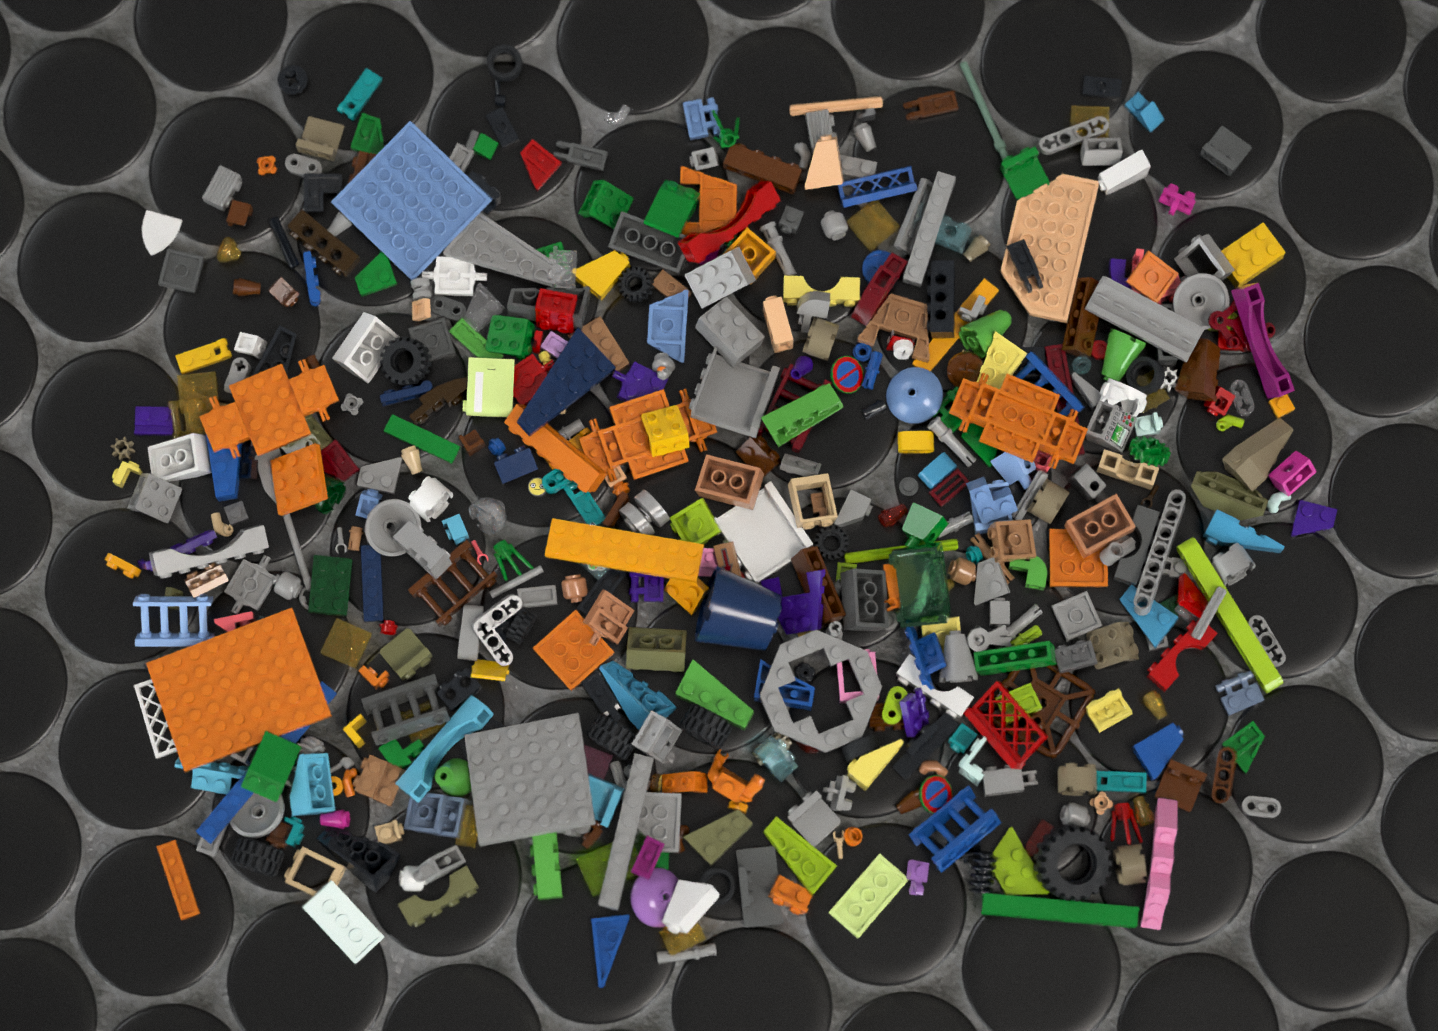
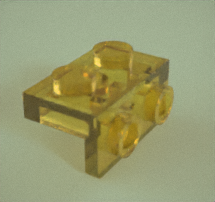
(469, 829)
(678, 942)

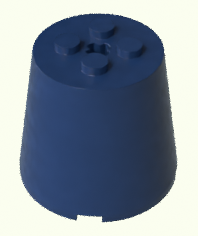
(737, 612)

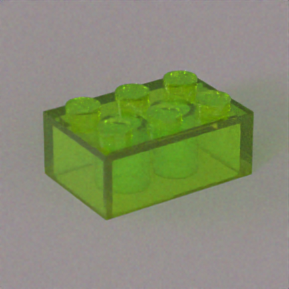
(595, 866)

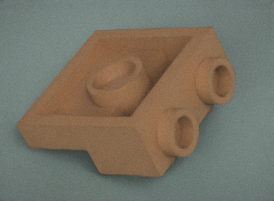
(1011, 540)
(205, 580)
(378, 780)

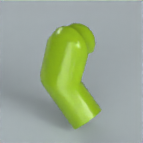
(1228, 421)

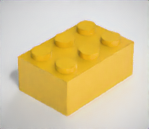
(1252, 254)

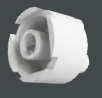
(430, 498)

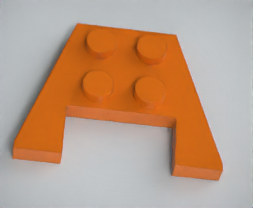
(717, 201)

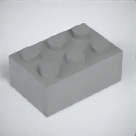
(720, 277)
(729, 332)

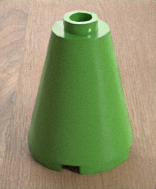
(979, 333)
(1119, 354)
(454, 777)

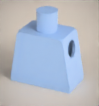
(1014, 468)

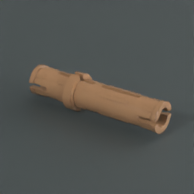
(985, 549)

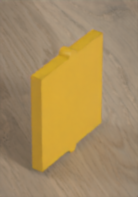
(489, 670)

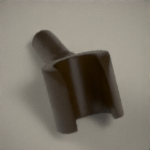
(1151, 496)

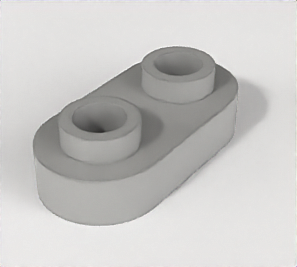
(303, 165)
(1260, 806)

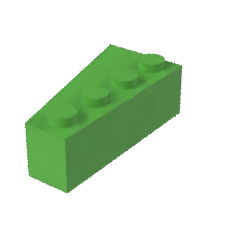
(802, 414)

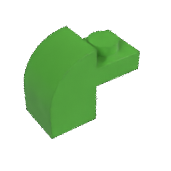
(1035, 570)

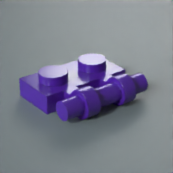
(652, 591)
(914, 712)

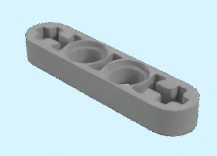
(1074, 137)

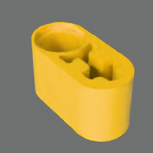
(915, 441)

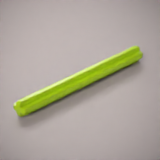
(883, 553)

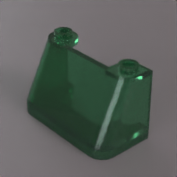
(921, 585)

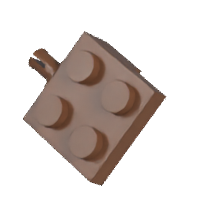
(608, 618)

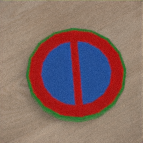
(847, 374)
(935, 793)

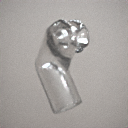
(617, 118)
(1185, 614)

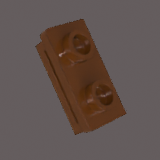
(758, 454)

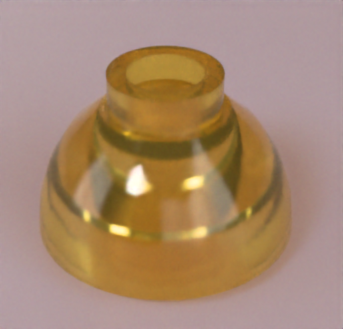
(228, 250)

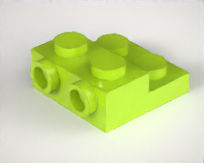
(695, 523)

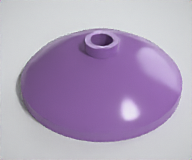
(648, 896)

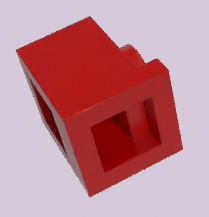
(1224, 401)

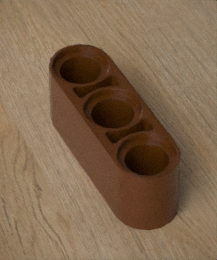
(1219, 783)

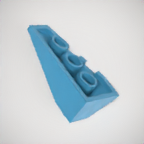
(1226, 531)
(635, 696)

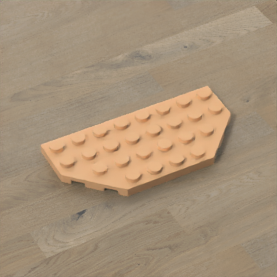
(1055, 230)

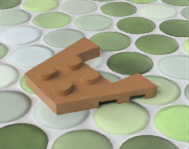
(906, 318)

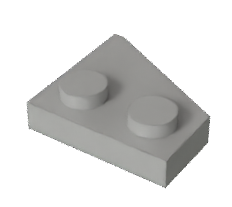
(989, 581)

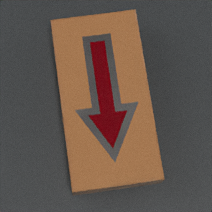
(727, 557)

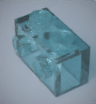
(776, 758)

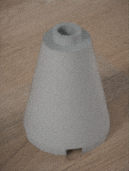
(958, 659)

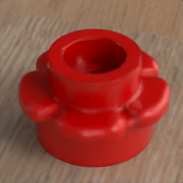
(388, 627)

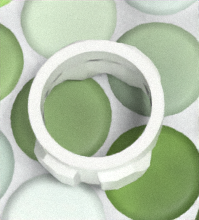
(1130, 398)

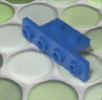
(927, 653)

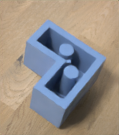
(988, 504)

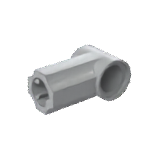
(1117, 550)

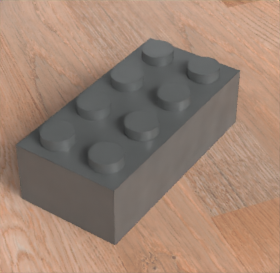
(647, 243)

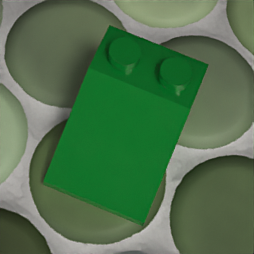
(672, 208)
(271, 766)

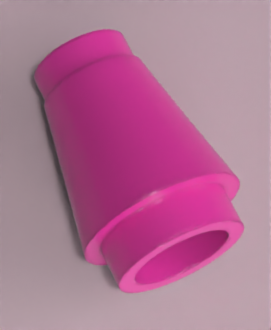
(336, 819)

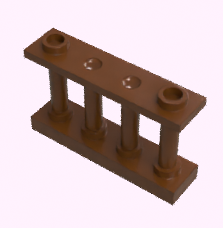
(420, 587)

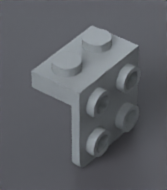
(813, 818)

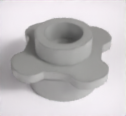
(349, 398)

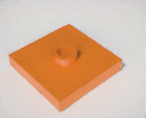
(1152, 277)

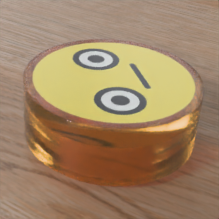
(656, 783)

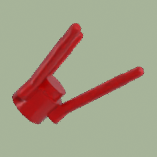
(1122, 812)

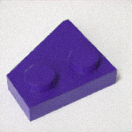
(1312, 518)

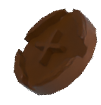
(964, 365)

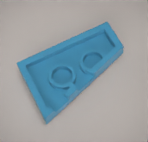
(1155, 623)

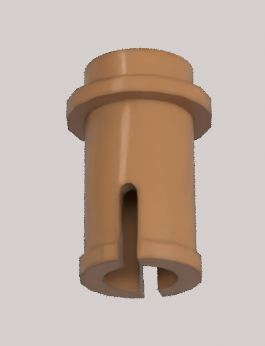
(355, 538)

